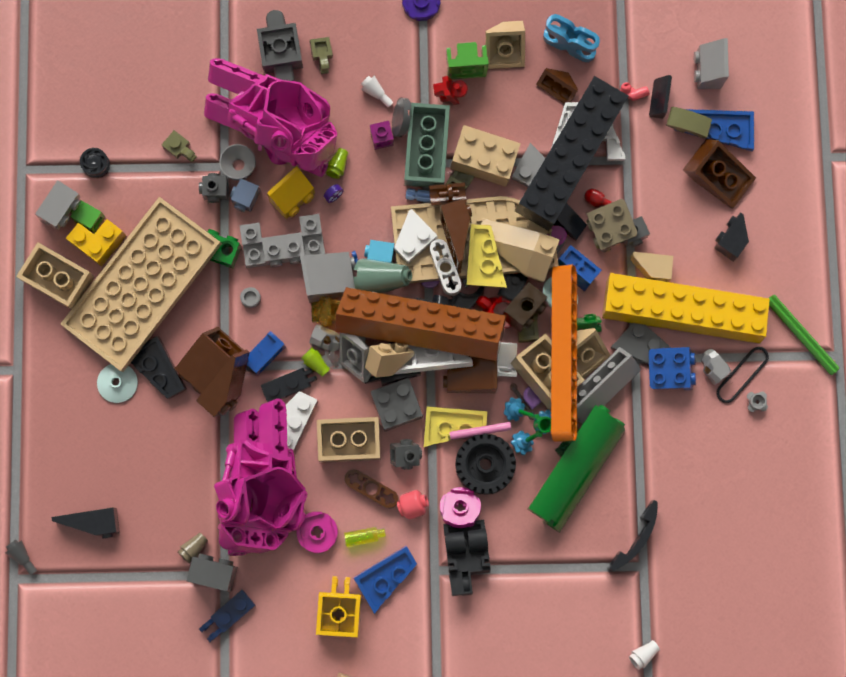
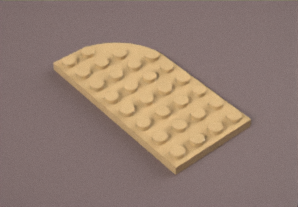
(496, 209)

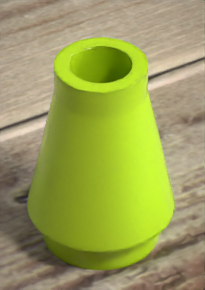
(337, 164)
(314, 360)

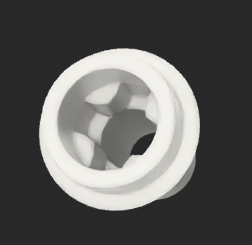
(642, 656)

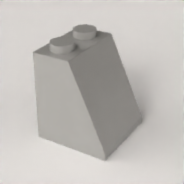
(327, 274)

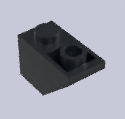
(734, 239)

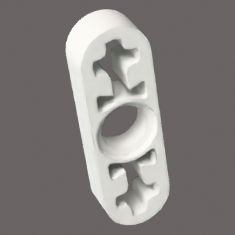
(435, 256)

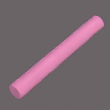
(480, 430)

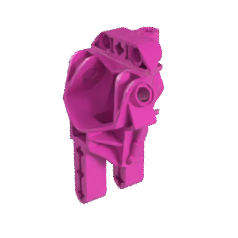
(275, 114)
(260, 470)

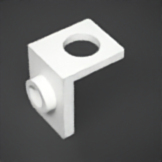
(506, 354)

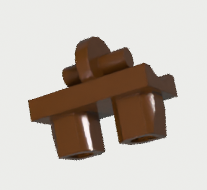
(446, 193)

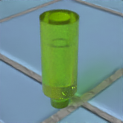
(363, 536)

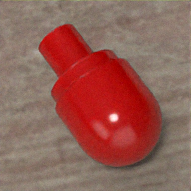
(596, 198)

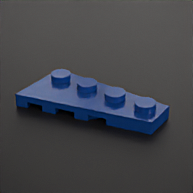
(730, 127)

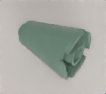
(381, 276)

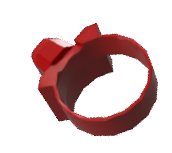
(488, 304)

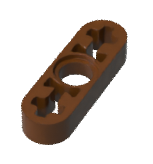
(373, 497)

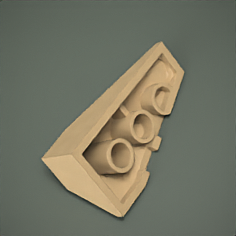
(524, 249)

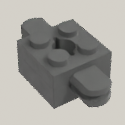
(279, 47)

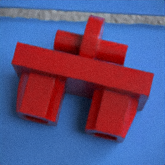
(450, 90)

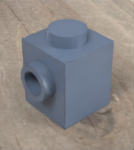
(244, 195)

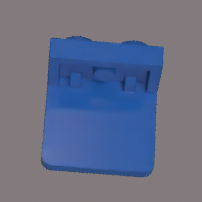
(671, 368)

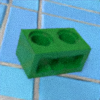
(219, 257)

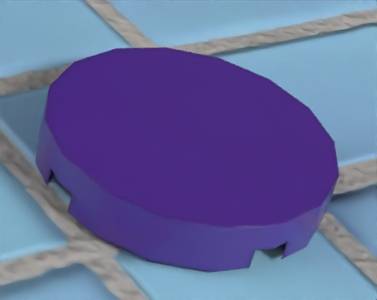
(421, 9)

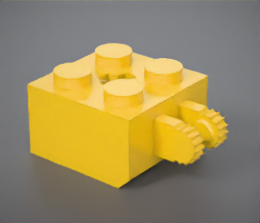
(329, 602)

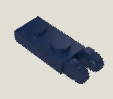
(229, 614)

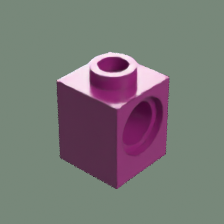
(381, 135)

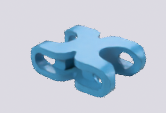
(571, 38)

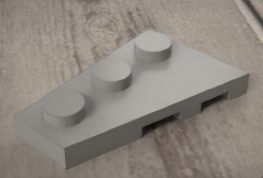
(528, 166)

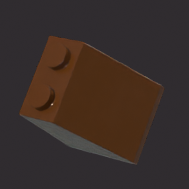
(206, 358)
(473, 379)

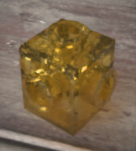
(324, 311)

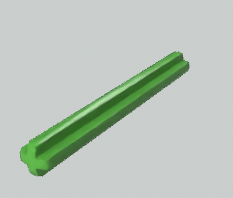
(803, 335)

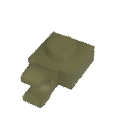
(321, 51)
(178, 145)

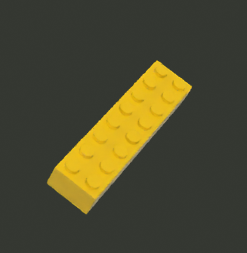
(685, 308)

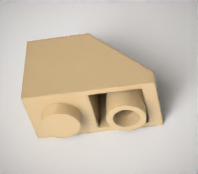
(387, 358)

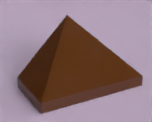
(558, 84)

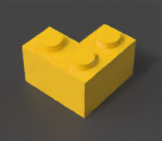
(98, 245)

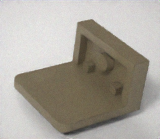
(611, 225)

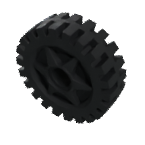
(497, 452)

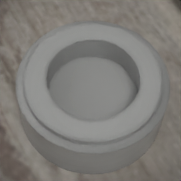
(250, 297)

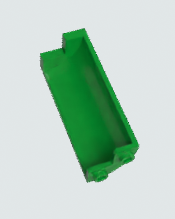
(577, 468)

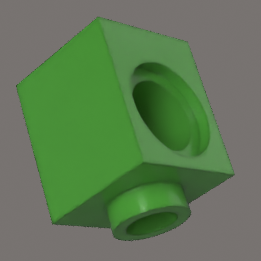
(87, 216)

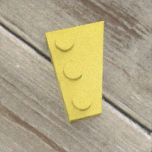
(483, 259)
(445, 420)

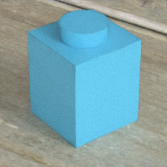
(379, 251)

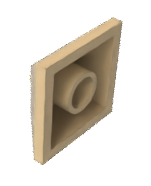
(506, 45)
(590, 351)

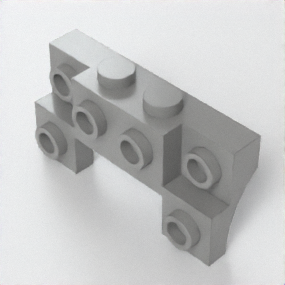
(282, 248)

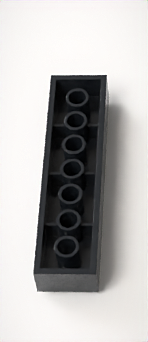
(571, 153)

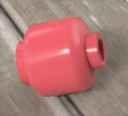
(412, 504)

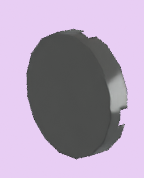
(400, 117)

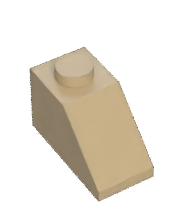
(653, 265)

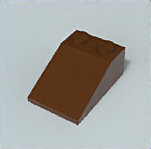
(719, 172)
(455, 222)
(226, 386)

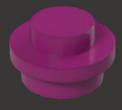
(559, 233)

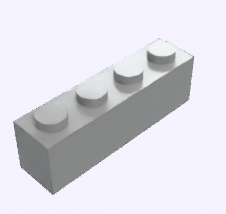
(605, 382)

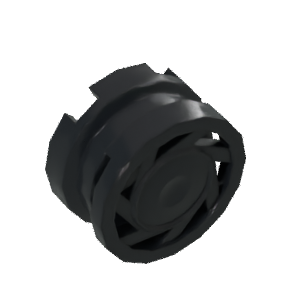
(94, 162)

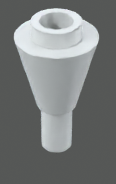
(373, 88)

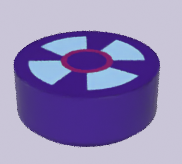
(333, 193)

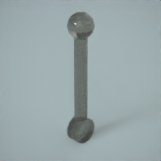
(513, 387)

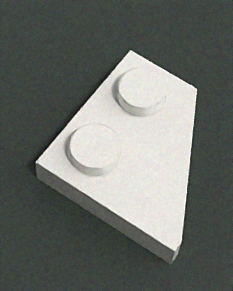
(414, 237)

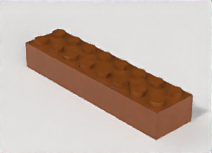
(420, 323)

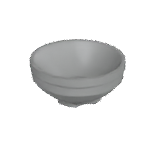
(234, 153)

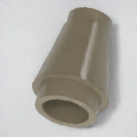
(192, 547)

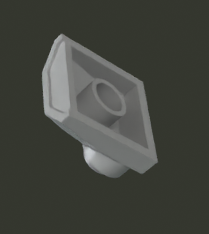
(354, 355)

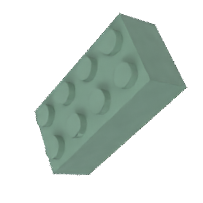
(426, 145)

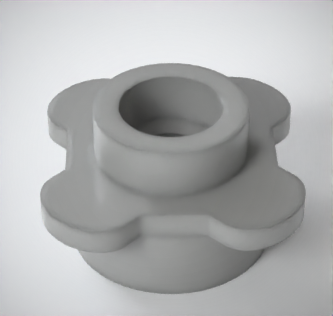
(761, 397)

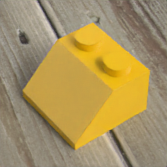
(291, 193)

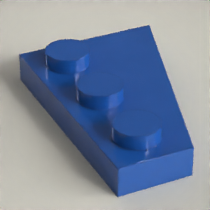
(383, 577)

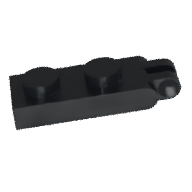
(288, 384)

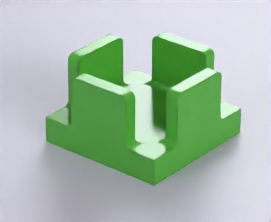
(467, 62)

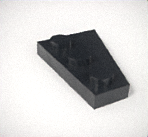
(158, 368)

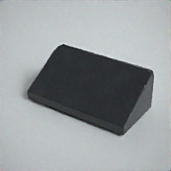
(660, 96)

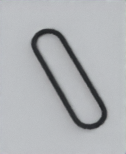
(747, 382)

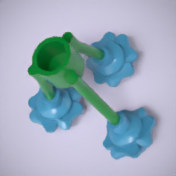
(542, 424)

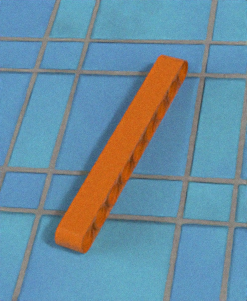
(564, 354)

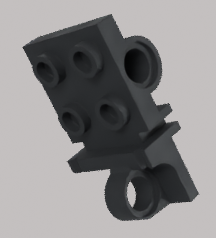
(467, 553)

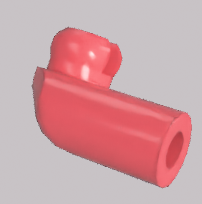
(633, 93)

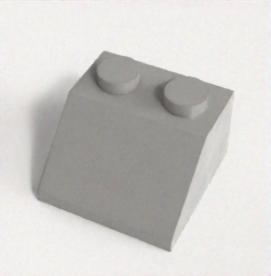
(711, 64)
(58, 205)

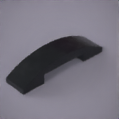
(649, 516)

